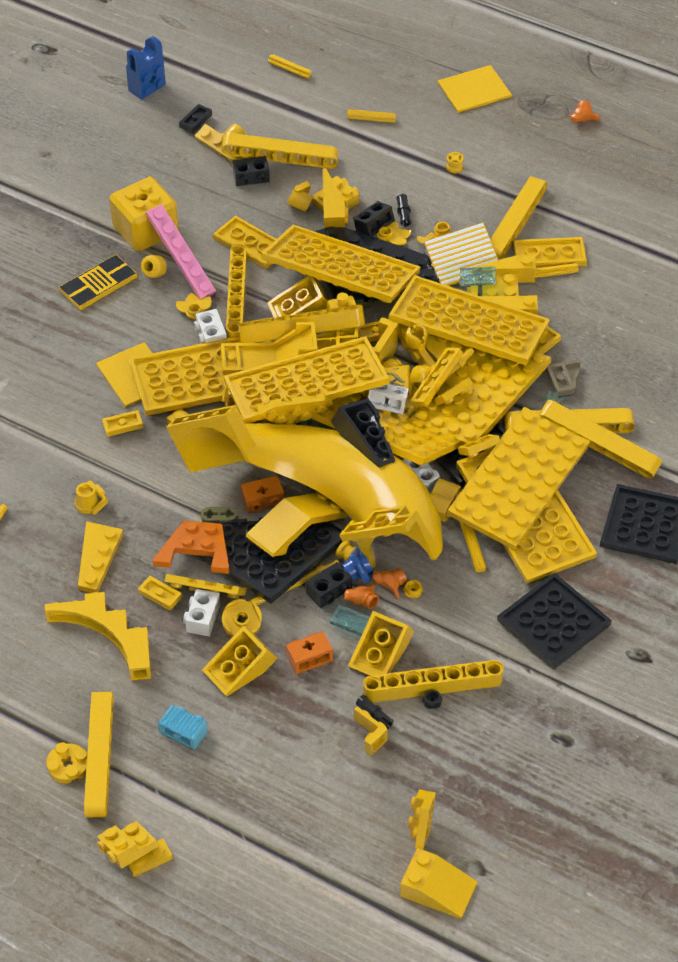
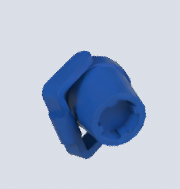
(358, 566)

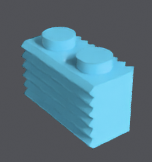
(183, 726)

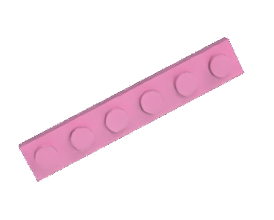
(180, 252)

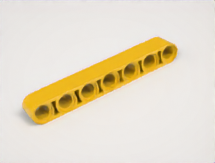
(280, 150)
(518, 215)
(236, 289)
(324, 321)
(614, 419)
(603, 440)
(467, 677)
(99, 755)

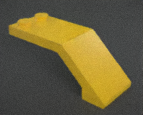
(243, 356)
(292, 518)

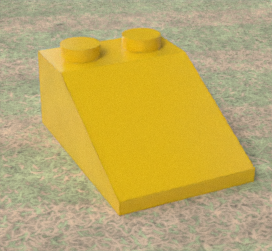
(333, 203)
(300, 298)
(380, 645)
(239, 662)
(437, 884)

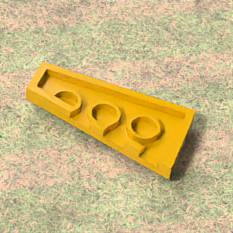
(97, 554)
(177, 582)

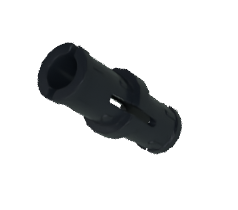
(403, 210)
(374, 710)

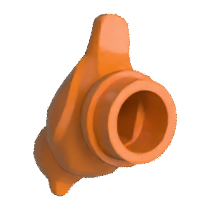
(583, 113)
(390, 580)
(362, 596)

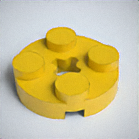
(245, 609)
(67, 752)

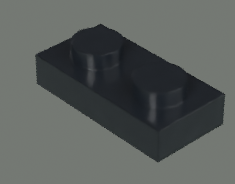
(195, 118)

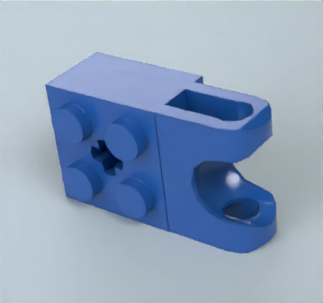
(146, 69)

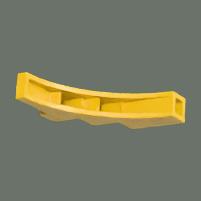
(112, 624)

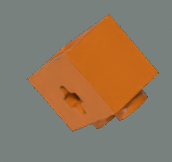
(261, 494)
(309, 652)

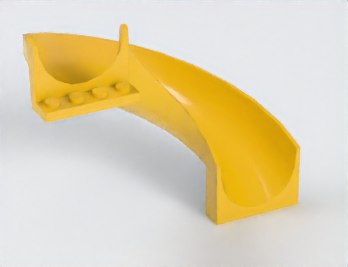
(375, 498)

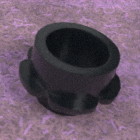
(432, 695)

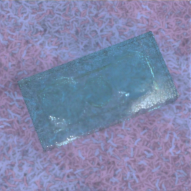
(478, 276)
(349, 620)

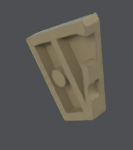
(564, 376)

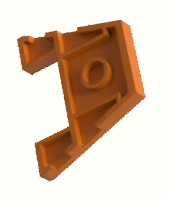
(196, 539)

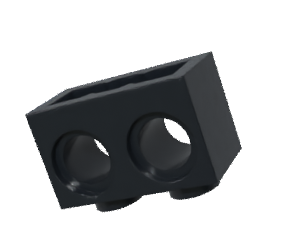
(251, 171)
(374, 218)
(328, 585)

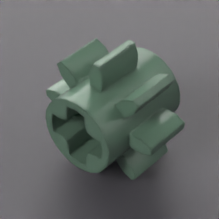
(550, 395)

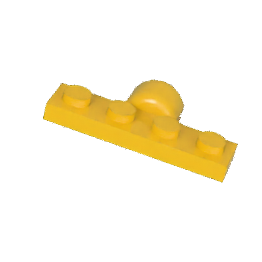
(213, 139)
(415, 341)
(431, 378)

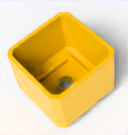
(130, 208)

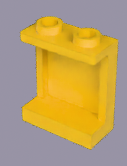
(387, 341)

